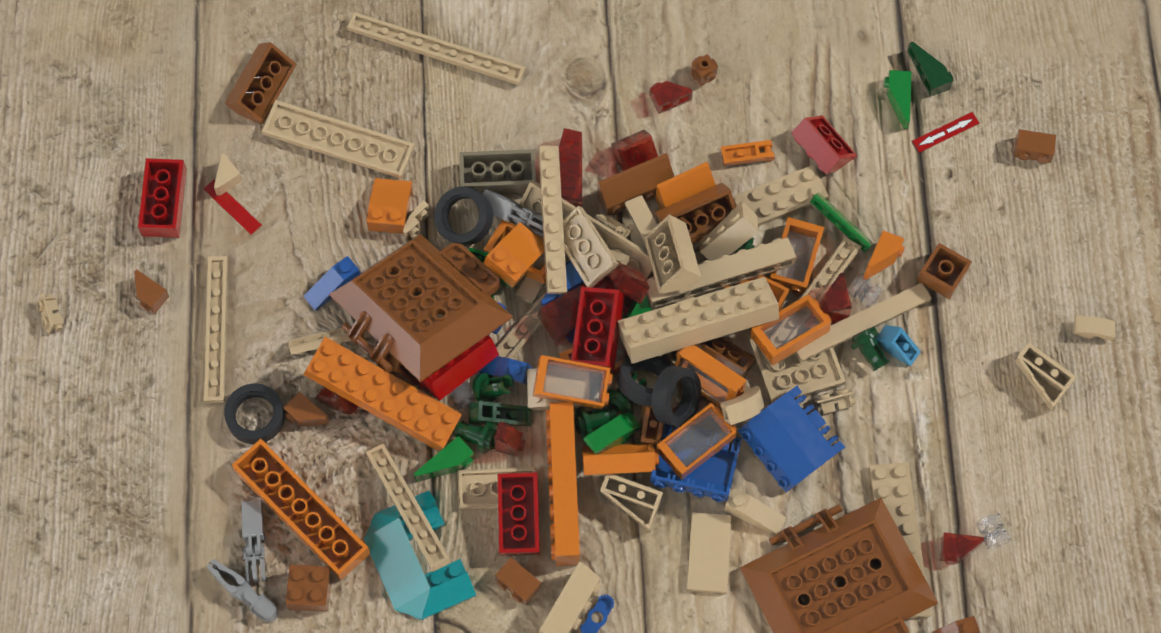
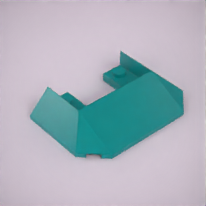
(401, 572)

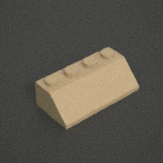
(672, 256)
(572, 601)

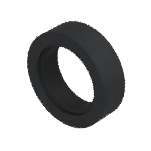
(442, 212)
(633, 390)
(250, 391)
(662, 395)

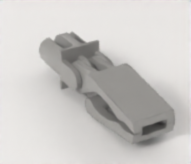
(507, 209)
(253, 531)
(258, 605)

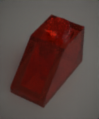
(669, 95)
(630, 282)
(509, 440)
(958, 546)

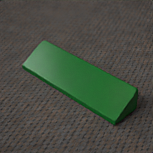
(841, 221)

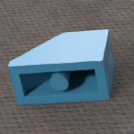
(898, 344)

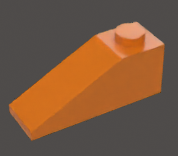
(885, 253)

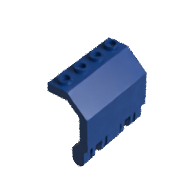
(790, 439)
(709, 479)

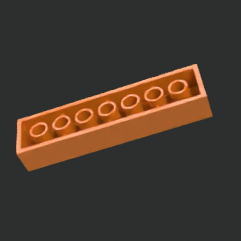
(382, 394)
(564, 484)
(301, 509)

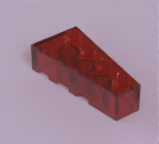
(571, 166)
(561, 314)

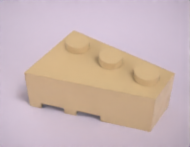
(730, 233)
(1045, 375)
(633, 498)

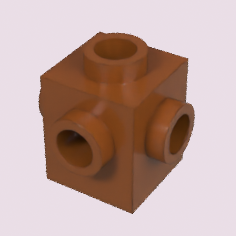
(704, 69)

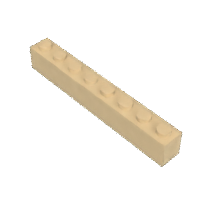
(729, 271)

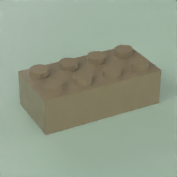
(498, 170)

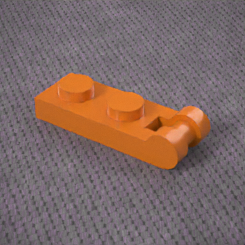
(747, 153)

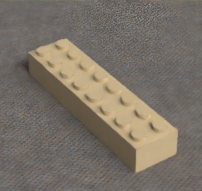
(698, 320)

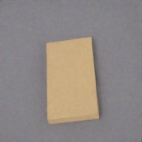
(586, 248)
(480, 487)
(709, 553)

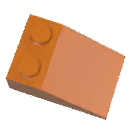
(389, 205)
(515, 254)

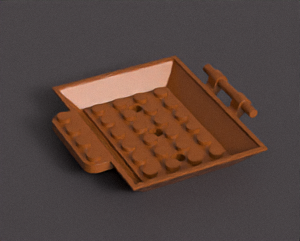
(407, 325)
(840, 548)

